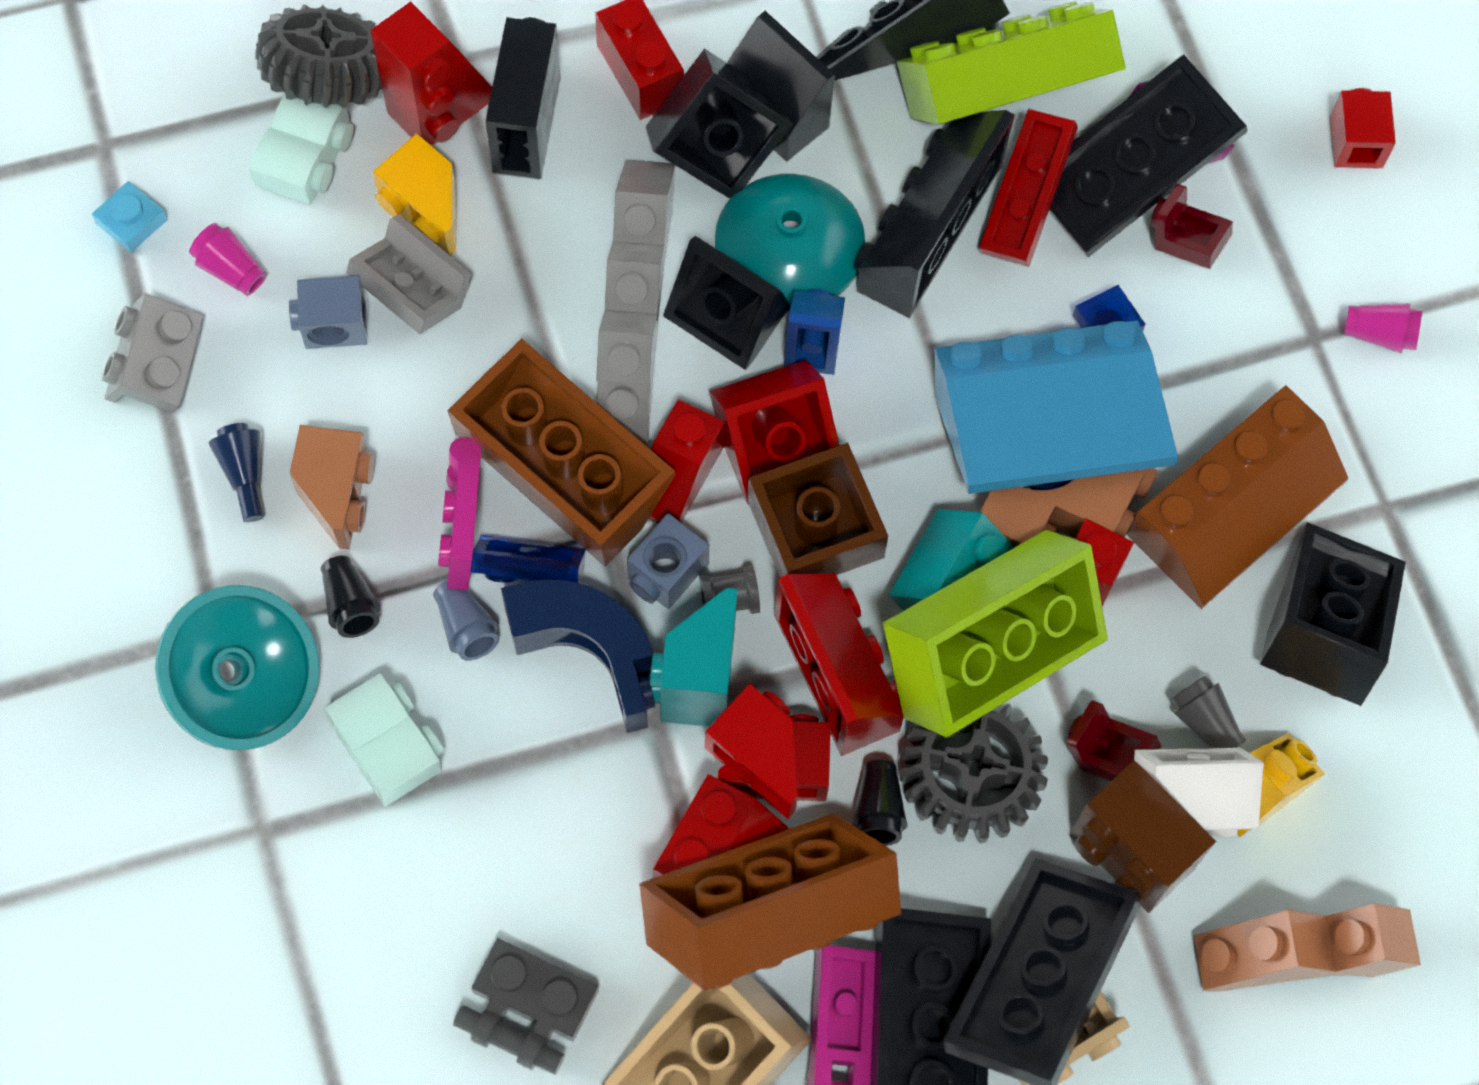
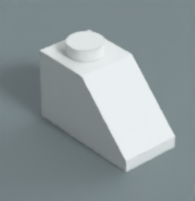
(1211, 784)

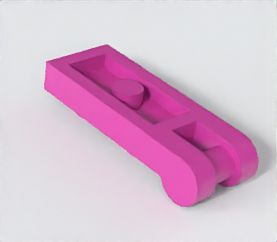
(460, 510)
(842, 1015)

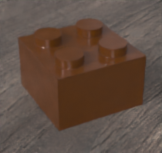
(818, 515)
(1140, 836)

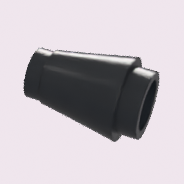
(348, 598)
(880, 803)

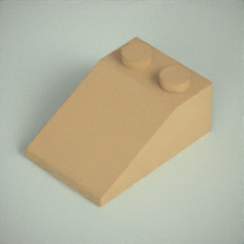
(716, 1039)

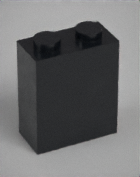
(523, 97)

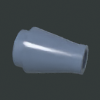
(466, 623)

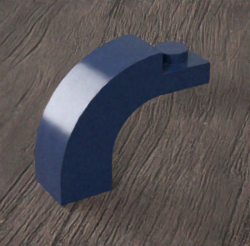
(582, 617)

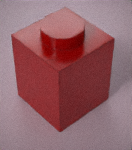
(1362, 129)
(1108, 551)

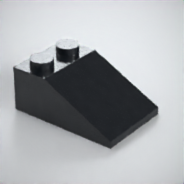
(1335, 615)

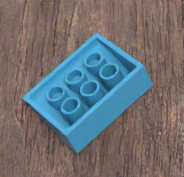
(1053, 406)

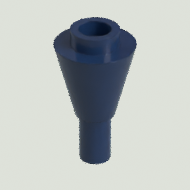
(239, 457)

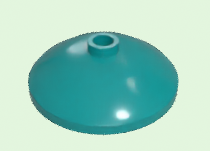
(800, 258)
(271, 662)

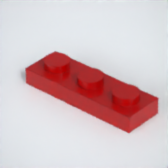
(1028, 187)

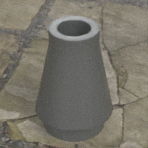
(1208, 714)

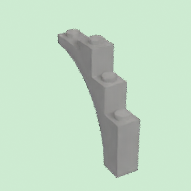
(634, 293)

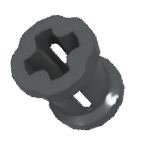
(744, 583)

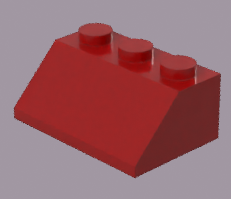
(838, 659)

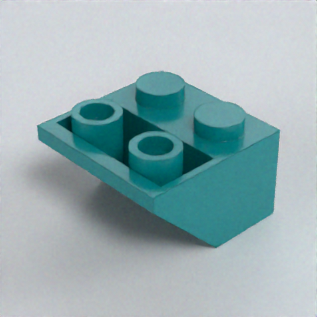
(946, 552)

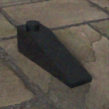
(903, 25)

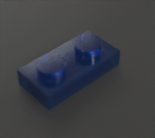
(513, 559)

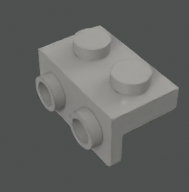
(411, 276)
(152, 353)

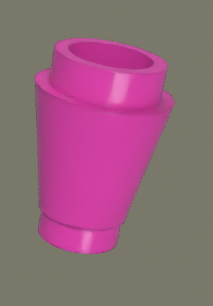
(226, 258)
(1385, 325)

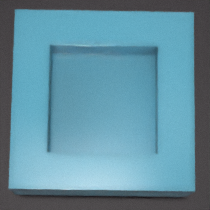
(129, 216)

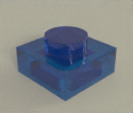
(1106, 308)

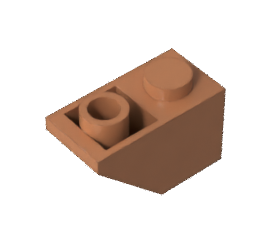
(329, 478)

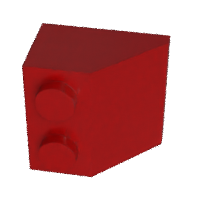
(774, 419)
(716, 823)

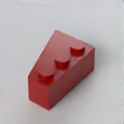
(425, 77)

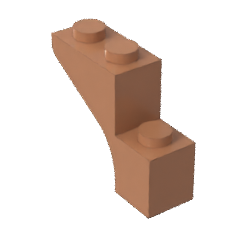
(1102, 499)
(1306, 946)

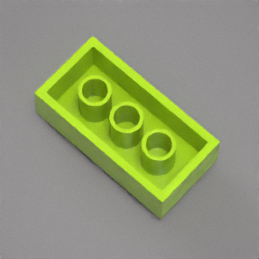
(1010, 63)
(996, 632)

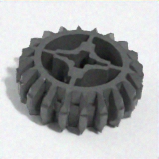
(319, 56)
(993, 770)

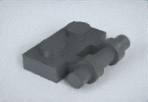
(534, 991)

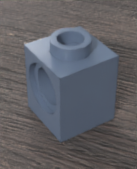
(329, 312)
(673, 542)

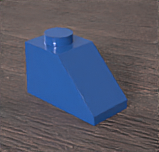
(814, 329)

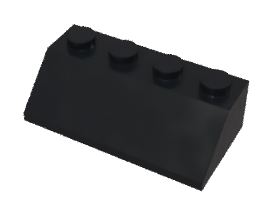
(934, 210)

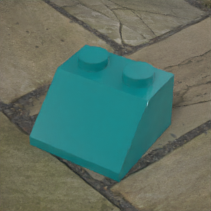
(696, 663)

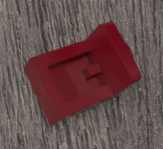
(1188, 230)
(1104, 744)

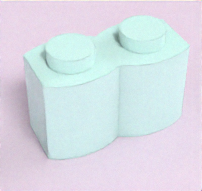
(299, 149)
(384, 739)

